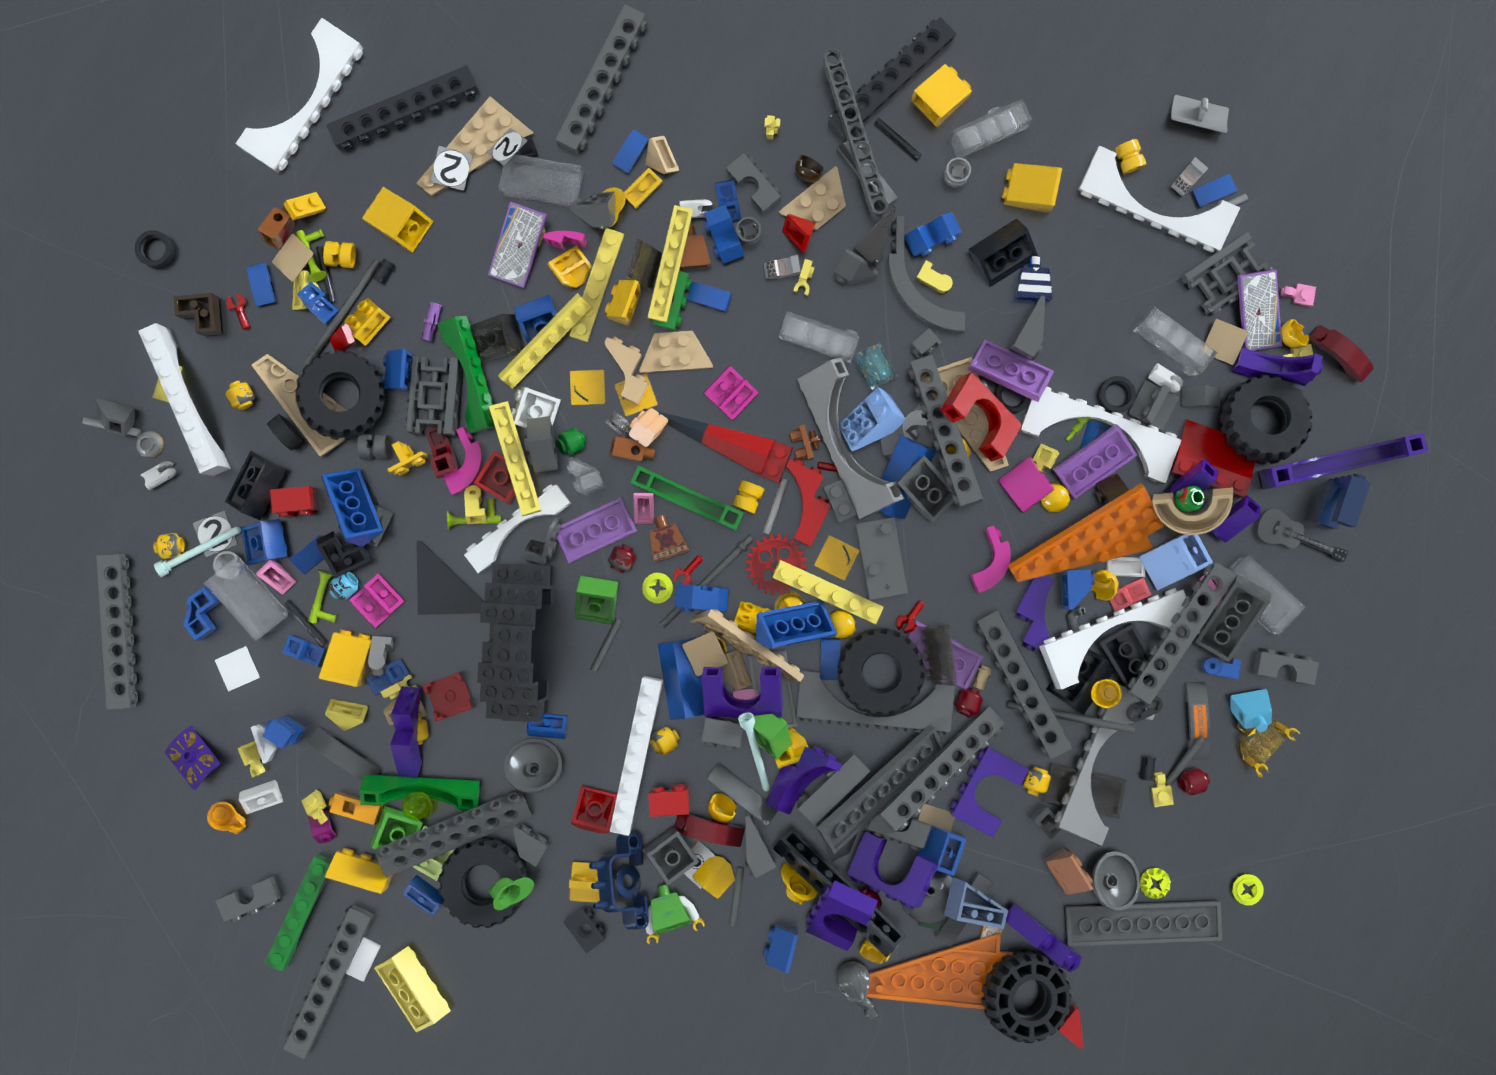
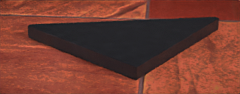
(440, 588)

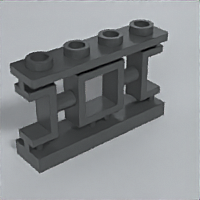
(1219, 262)
(448, 401)

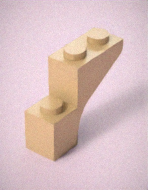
(628, 360)

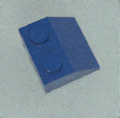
(535, 316)
(397, 370)
(264, 541)
(1075, 587)
(781, 947)

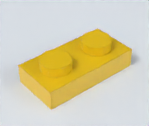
(642, 188)
(304, 206)

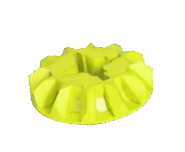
(652, 580)
(1146, 883)
(1256, 889)

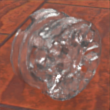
(620, 422)

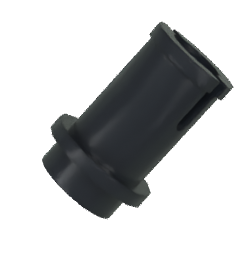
(383, 271)
(1148, 769)

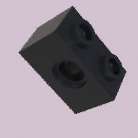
(586, 940)

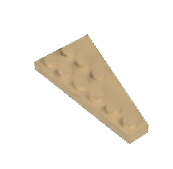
(477, 138)
(283, 385)
(975, 425)
(745, 643)

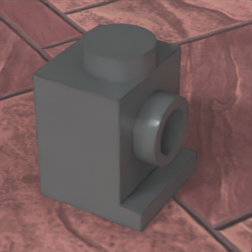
(925, 343)

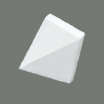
(265, 747)

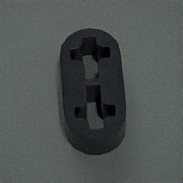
(1146, 712)

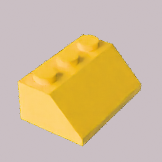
(358, 871)

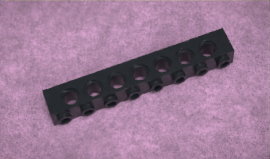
(938, 29)
(392, 105)
(820, 874)

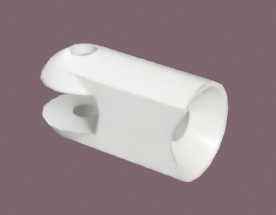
(696, 205)
(1163, 376)
(158, 474)

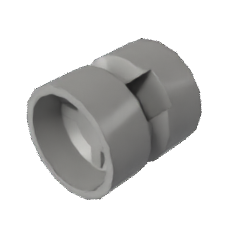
(957, 172)

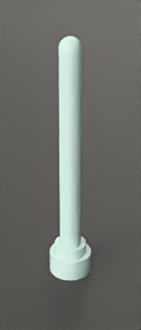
(164, 567)
(747, 722)

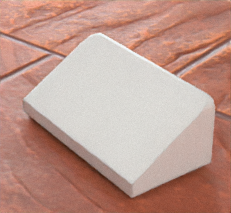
(260, 797)

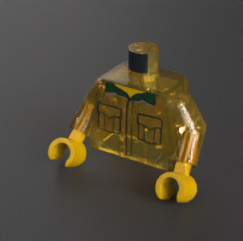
(1259, 746)

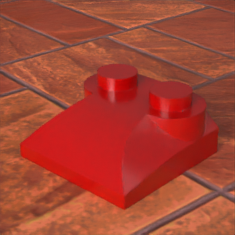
(594, 810)

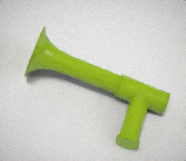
(316, 273)
(491, 518)
(315, 611)

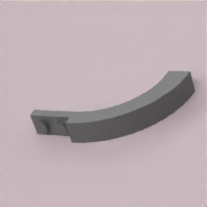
(920, 307)

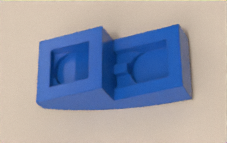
(630, 151)
(1215, 190)
(727, 196)
(260, 284)
(709, 296)
(317, 304)
(305, 650)
(829, 658)
(395, 672)

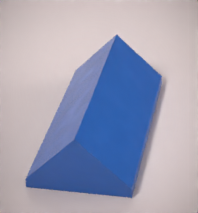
(903, 457)
(352, 506)
(794, 625)
(681, 684)

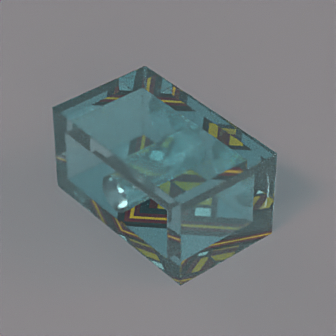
(875, 366)

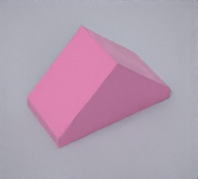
(643, 508)
(276, 576)

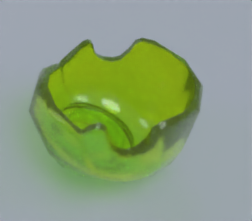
(417, 805)

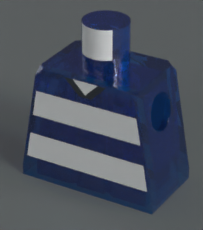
(1034, 282)

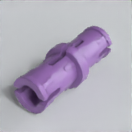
(431, 322)

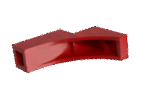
(813, 509)

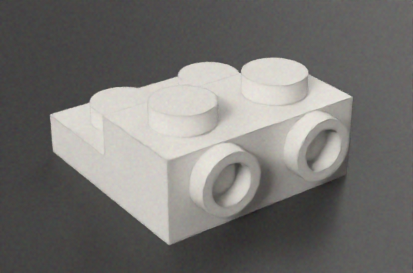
(533, 405)

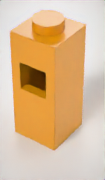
(350, 807)

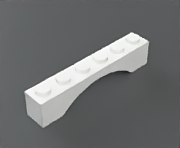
(486, 552)

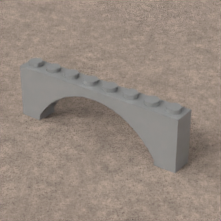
(822, 393)
(1079, 812)

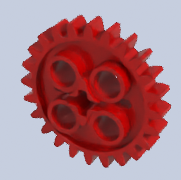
(758, 567)

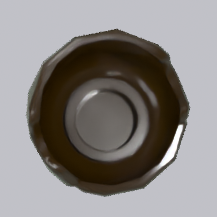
(808, 169)

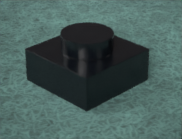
(528, 148)

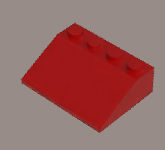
(1206, 443)

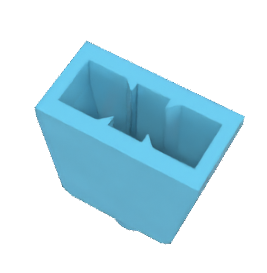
(1252, 709)

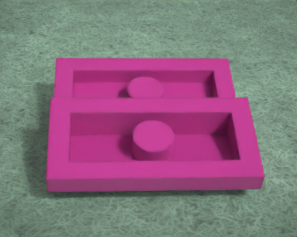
(561, 238)
(730, 392)
(1026, 484)
(376, 601)

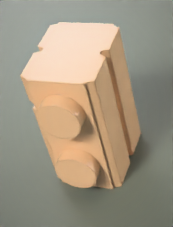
(647, 426)

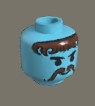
(343, 586)

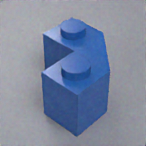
(721, 227)
(933, 234)
(701, 597)
(196, 619)

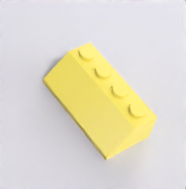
(412, 989)

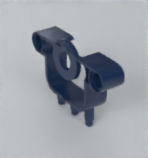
(633, 917)

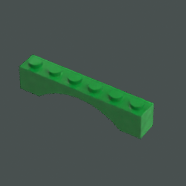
(458, 336)
(687, 498)
(380, 789)
(302, 905)

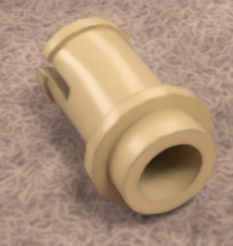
(982, 677)

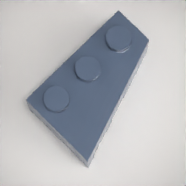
(973, 907)

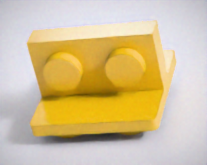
(366, 321)
(406, 458)
(746, 617)
(581, 882)

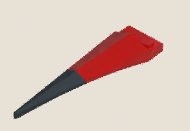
(753, 452)

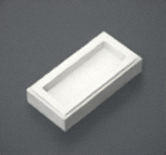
(1126, 567)
(363, 959)

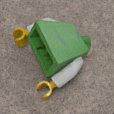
(670, 913)

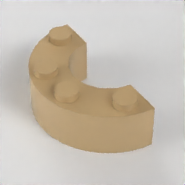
(1197, 521)

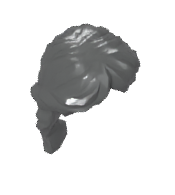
(854, 984)

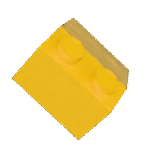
(624, 301)

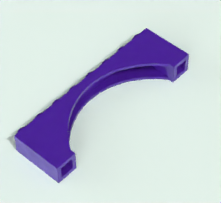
(1343, 461)

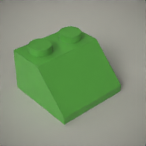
(596, 600)
(772, 734)
(392, 826)

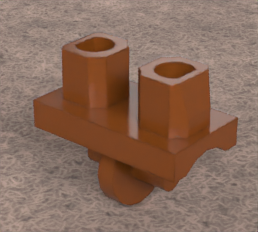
(801, 434)

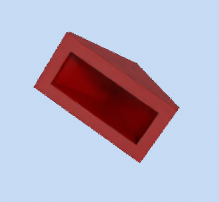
(798, 230)
(1072, 1027)

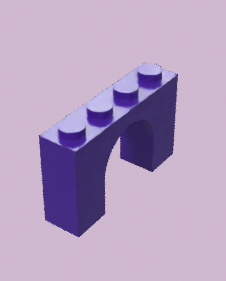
(1241, 513)
(722, 704)
(966, 807)
(866, 869)
(843, 901)

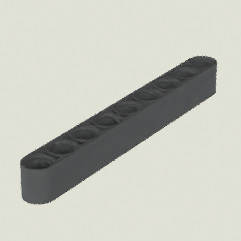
(855, 123)

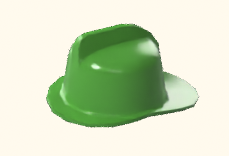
(508, 892)

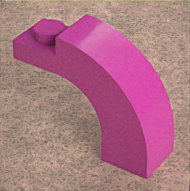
(471, 467)
(998, 566)

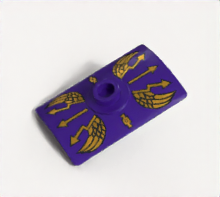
(191, 757)

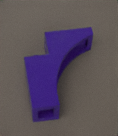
(1295, 369)
(1033, 608)
(404, 741)
(796, 777)
(1043, 939)

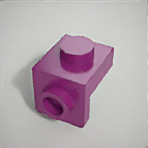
(324, 832)

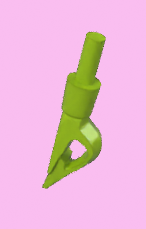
(1077, 427)

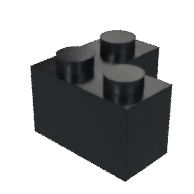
(340, 558)

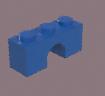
(283, 731)

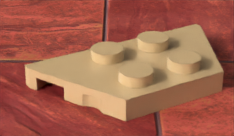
(819, 201)
(675, 353)

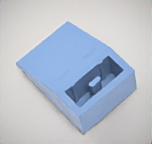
(871, 420)
(1175, 560)

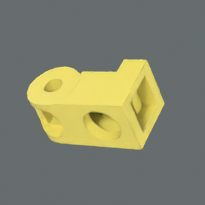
(934, 280)
(473, 499)

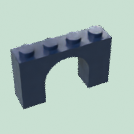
(1342, 501)

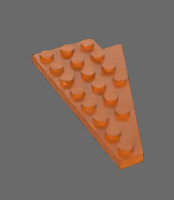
(1106, 534)
(941, 978)

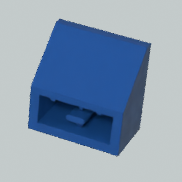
(944, 849)

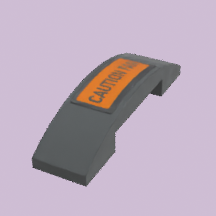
(1198, 717)

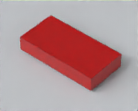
(342, 338)

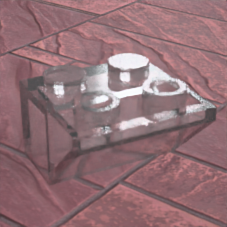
(587, 477)

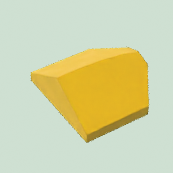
(571, 267)
(794, 752)
(715, 875)

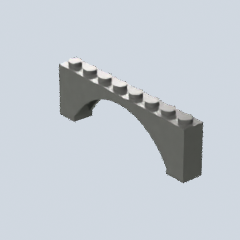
(818, 703)

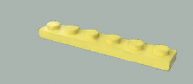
(670, 263)
(598, 282)
(544, 341)
(515, 458)
(827, 591)

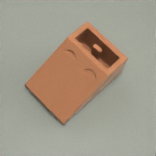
(1067, 872)

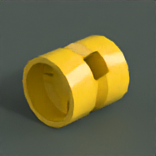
(1130, 156)
(339, 254)
(748, 496)

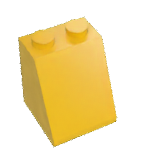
(941, 94)
(1032, 187)
(397, 219)
(347, 659)

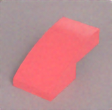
(1130, 594)

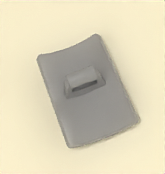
(1199, 113)

